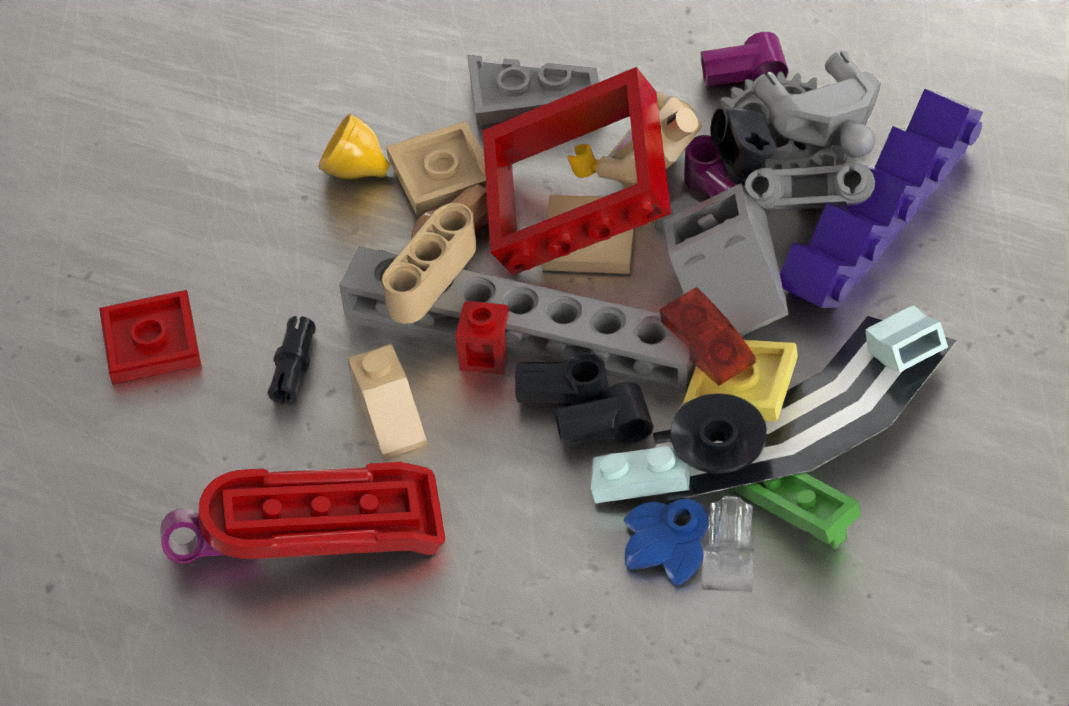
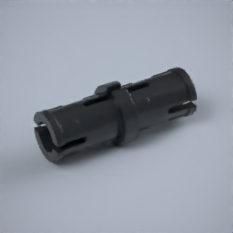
(291, 360)

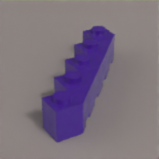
(905, 176)

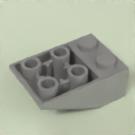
(729, 257)

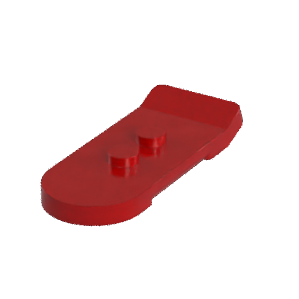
(322, 511)

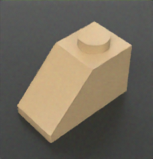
(386, 401)

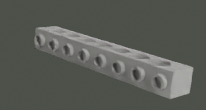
(539, 323)

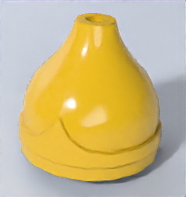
(353, 152)

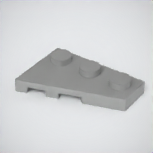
(512, 89)

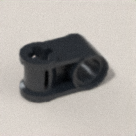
(741, 141)

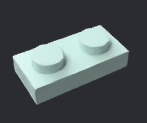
(638, 474)

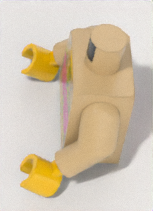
(678, 129)

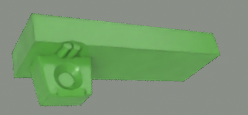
(806, 505)

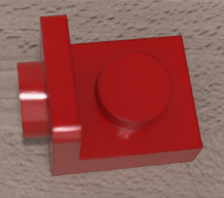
(482, 337)

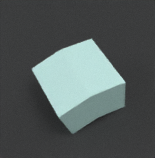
(905, 339)

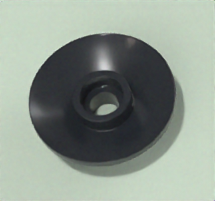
(718, 419)

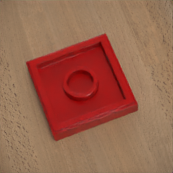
(149, 337)

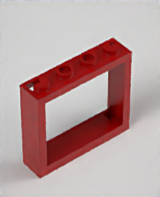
(557, 123)

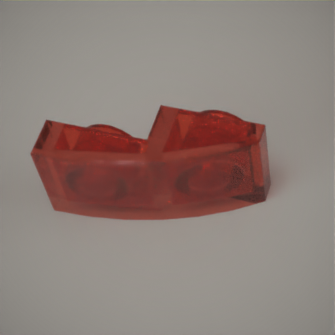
(709, 336)

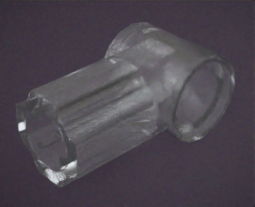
(729, 553)

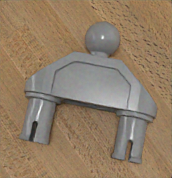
(826, 113)
(810, 186)

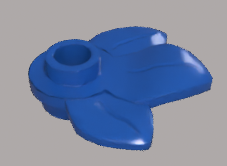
(661, 541)

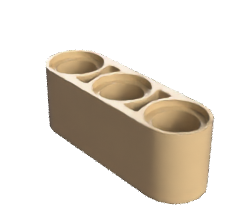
(429, 263)

